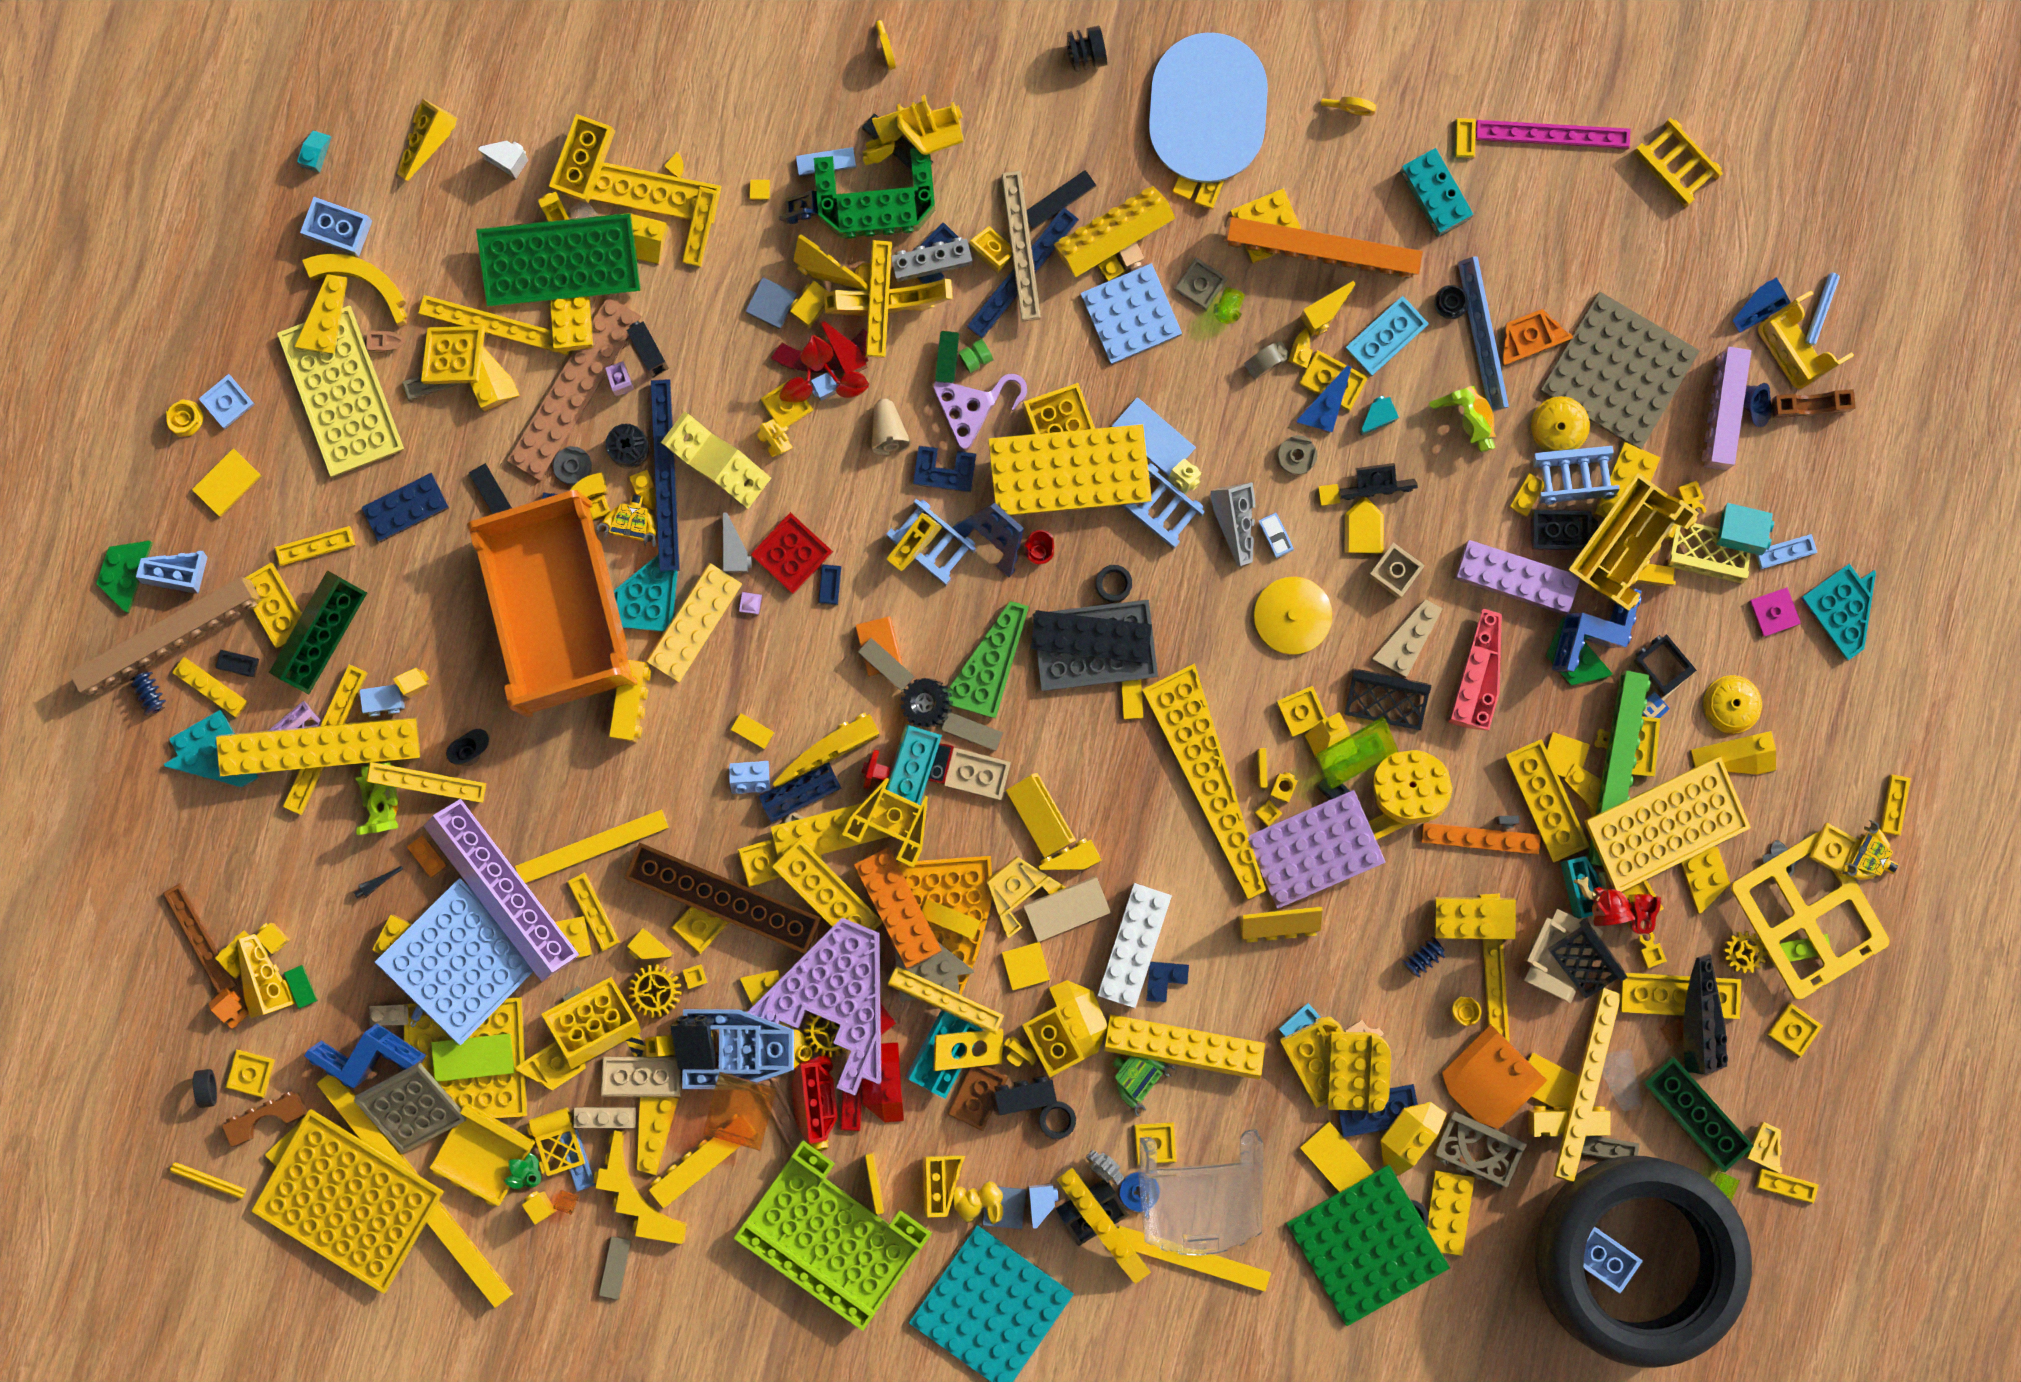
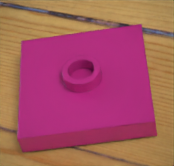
(1775, 612)

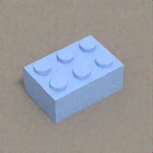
(336, 226)
(1609, 1260)

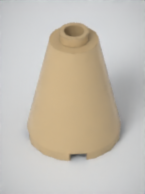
(888, 429)

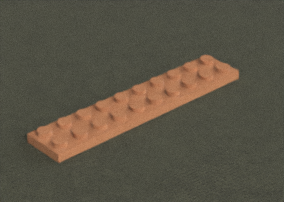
(573, 390)

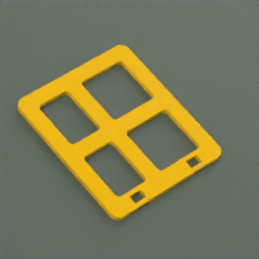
(1805, 918)

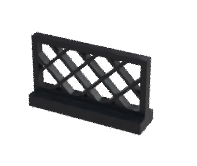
(1394, 683)
(1598, 947)

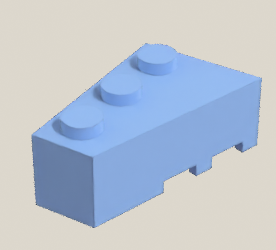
(174, 572)

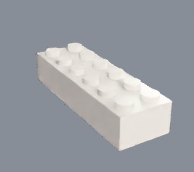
(1134, 945)

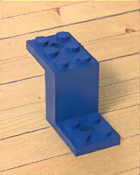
(1583, 627)
(371, 1046)

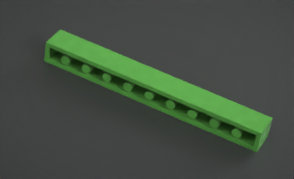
(1622, 746)

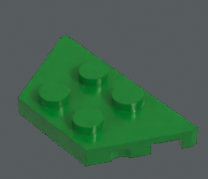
(120, 571)
(1589, 666)

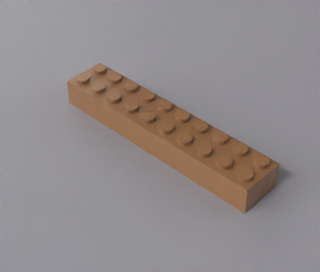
(165, 636)

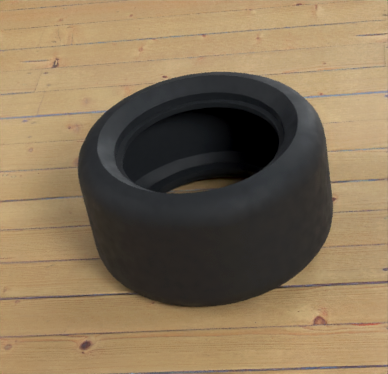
(1721, 1279)

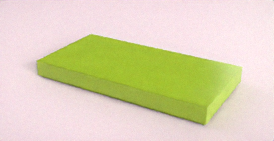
(473, 1057)

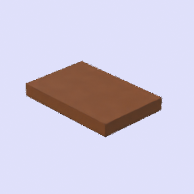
(973, 1100)

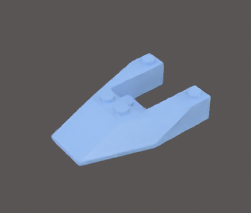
(747, 1048)

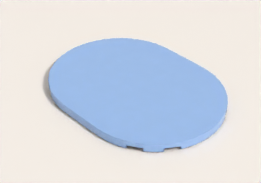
(1208, 107)

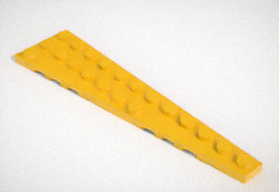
(1190, 731)

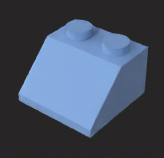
(1042, 1202)

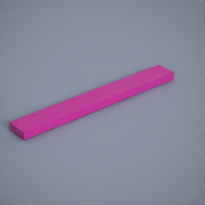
(1552, 134)

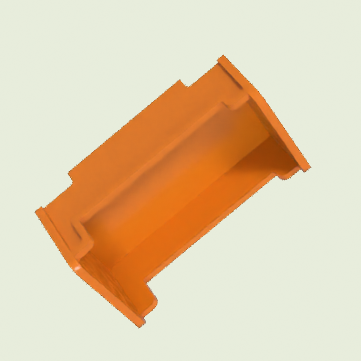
(551, 602)

